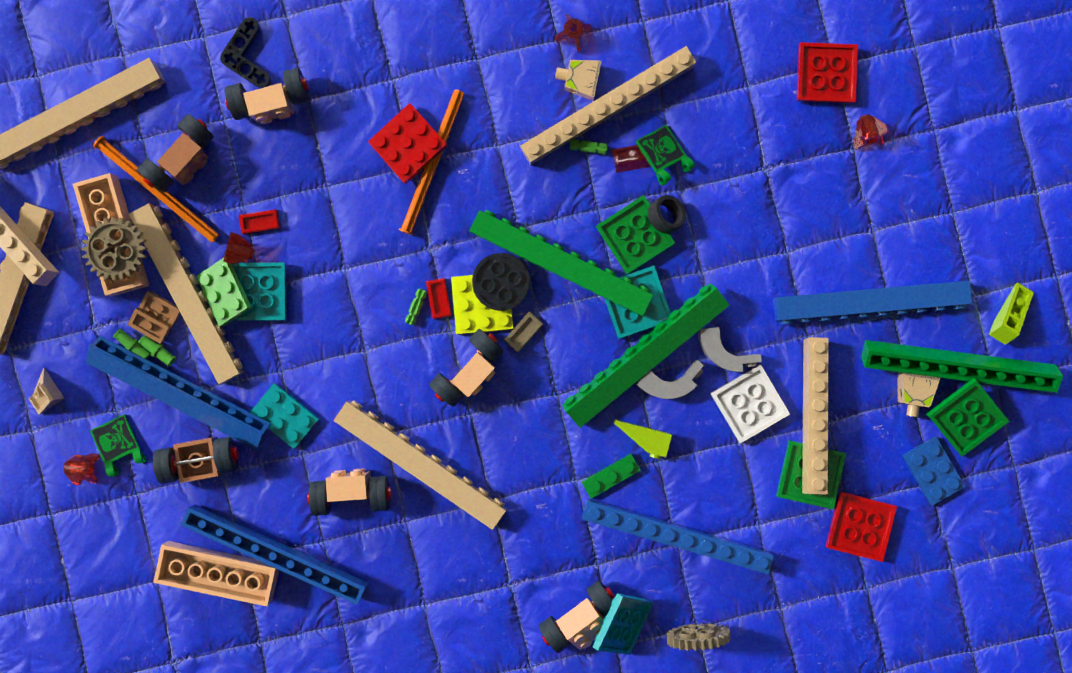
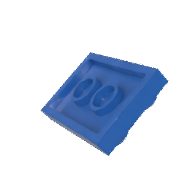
(933, 470)

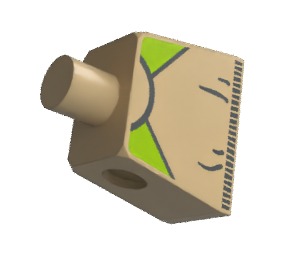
(580, 77)
(916, 391)

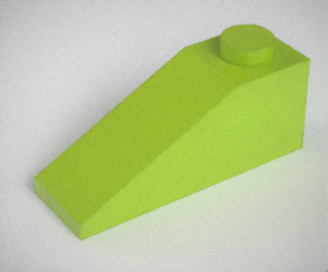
(1012, 314)
(649, 439)

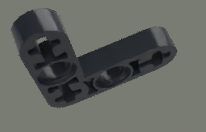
(238, 53)

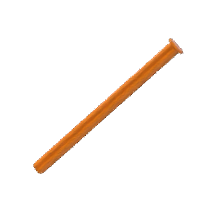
(430, 169)
(165, 197)

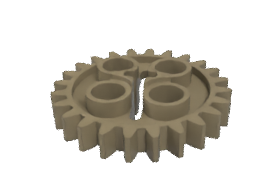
(106, 233)
(698, 636)

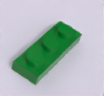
(610, 475)

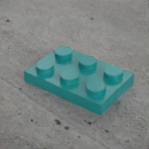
(287, 416)

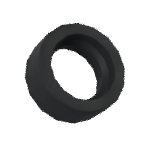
(674, 206)

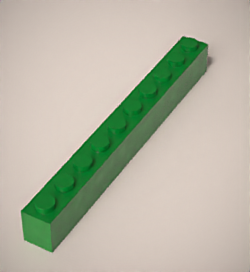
(561, 263)
(645, 354)
(961, 366)

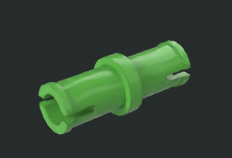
(131, 344)
(157, 350)

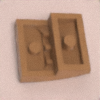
(154, 317)

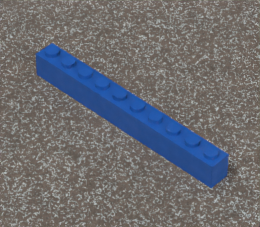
(872, 300)
(177, 392)
(677, 536)
(274, 554)

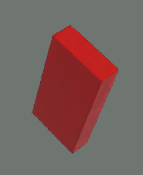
(259, 221)
(438, 298)

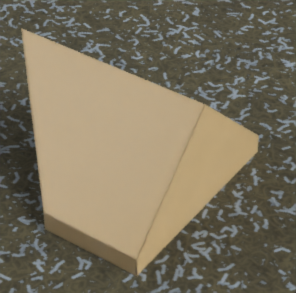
(45, 393)

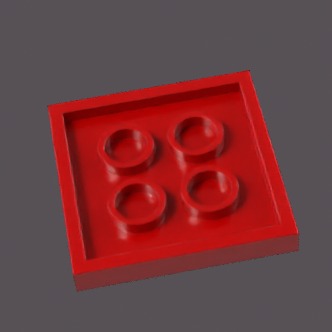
(827, 72)
(407, 143)
(861, 526)

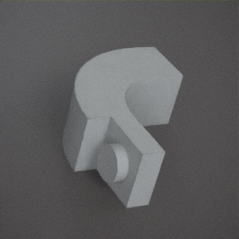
(715, 352)
(671, 389)

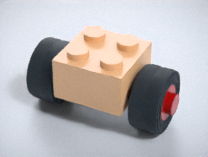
(268, 102)
(472, 374)
(349, 486)
(580, 623)

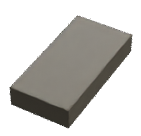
(523, 331)

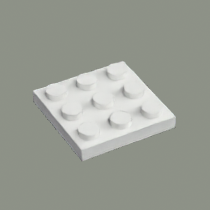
(750, 403)

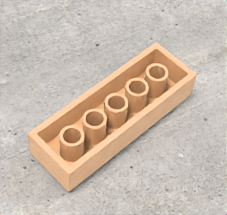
(101, 199)
(216, 573)

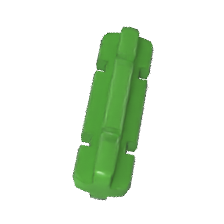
(587, 146)
(416, 306)

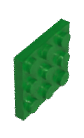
(633, 236)
(967, 417)
(791, 477)

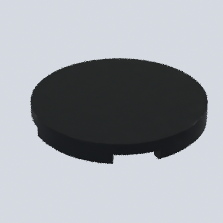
(501, 281)

